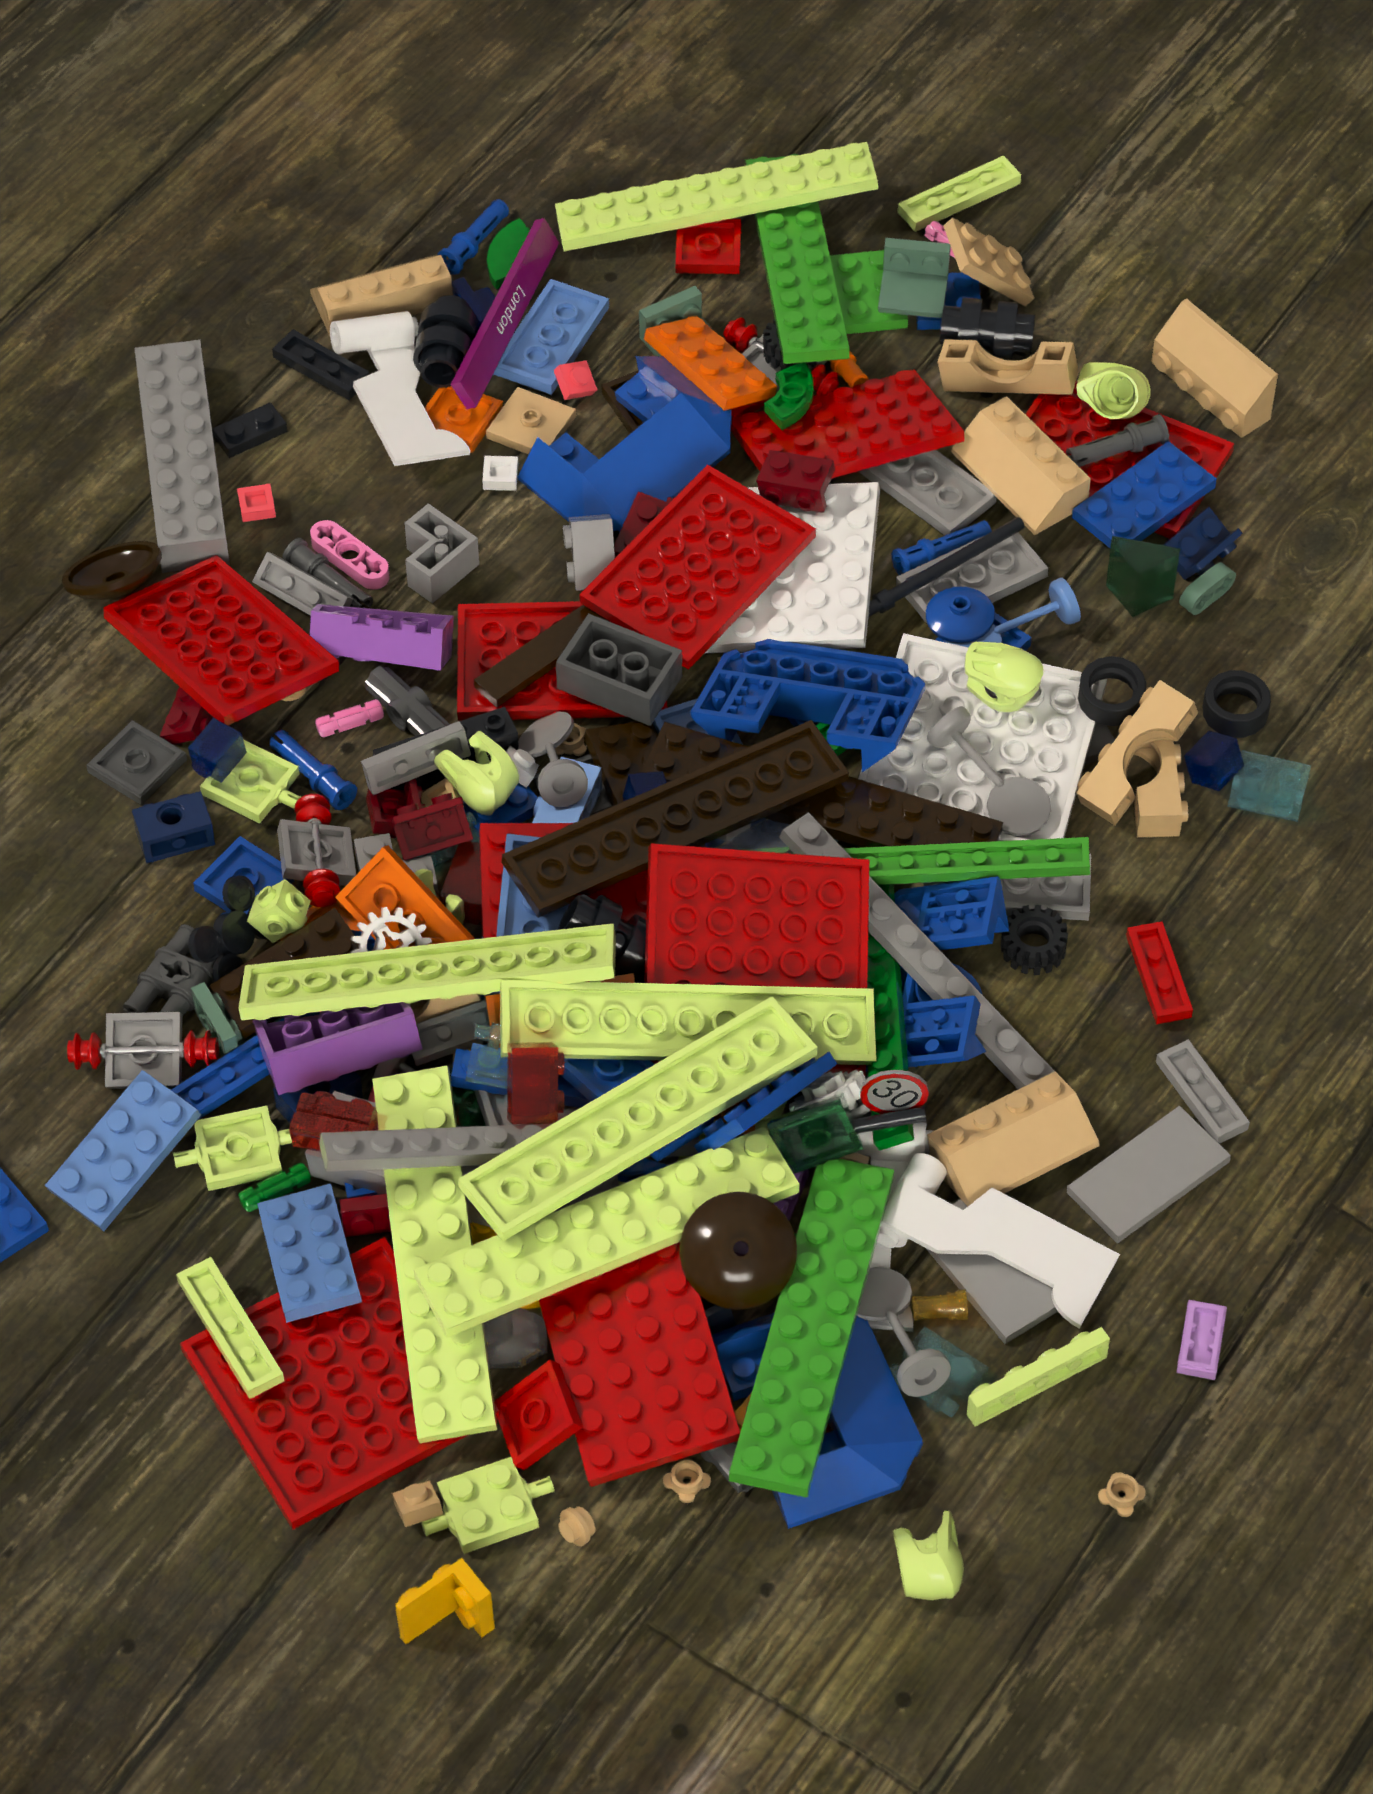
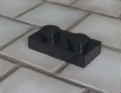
(249, 430)

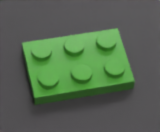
(858, 288)

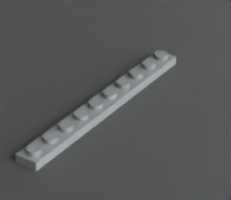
(927, 963)
(430, 1147)

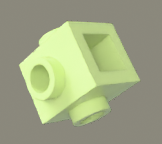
(279, 911)

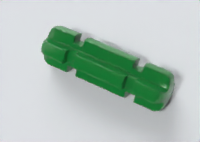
(274, 1186)

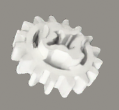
(378, 926)
(831, 1085)

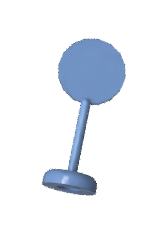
(1062, 602)

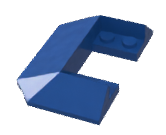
(659, 458)
(857, 693)
(952, 918)
(869, 1422)

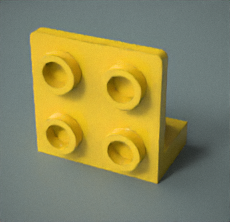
(449, 1590)

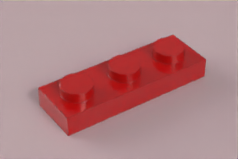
(1159, 972)

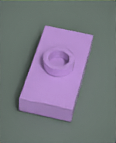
(1201, 1339)

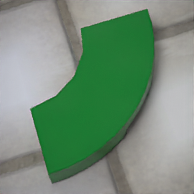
(504, 250)
(793, 396)

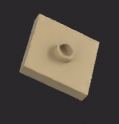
(529, 417)

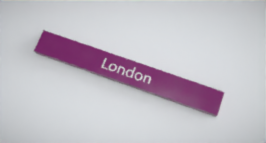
(505, 314)

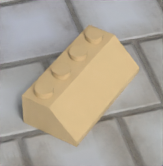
(385, 291)
(1215, 369)
(1022, 466)
(1013, 1139)

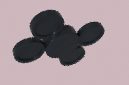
(230, 931)

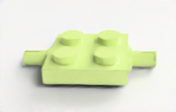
(255, 784)
(236, 1148)
(487, 1505)

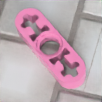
(352, 567)

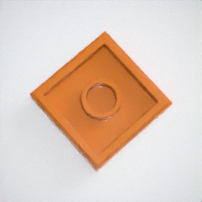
(469, 424)

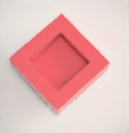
(575, 380)
(256, 502)

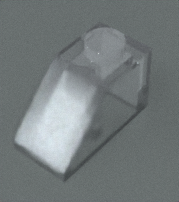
(515, 1339)

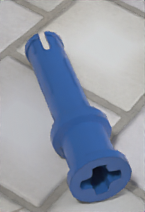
(466, 243)
(928, 549)
(322, 777)

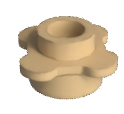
(576, 746)
(686, 1469)
(1122, 1483)

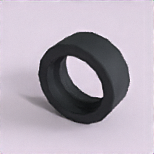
(1112, 668)
(1236, 683)

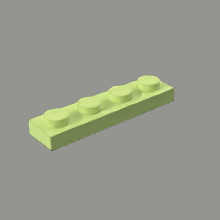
(959, 193)
(230, 1327)
(1027, 1381)

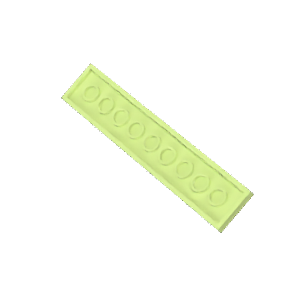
(716, 196)
(426, 971)
(661, 1019)
(636, 1118)
(428, 1222)
(597, 1233)

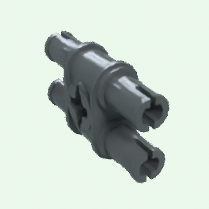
(171, 977)

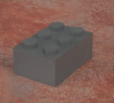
(619, 669)

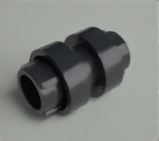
(998, 330)
(444, 339)
(629, 934)

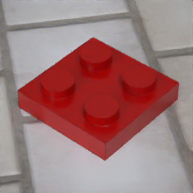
(709, 248)
(537, 1415)

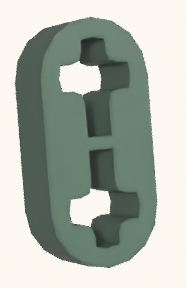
(1207, 588)

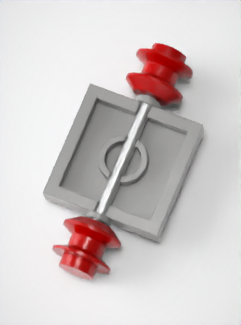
(753, 350)
(316, 851)
(143, 1043)

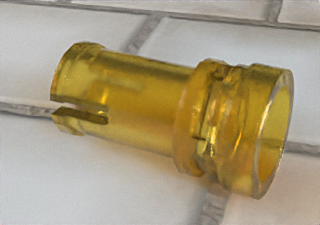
(941, 1306)

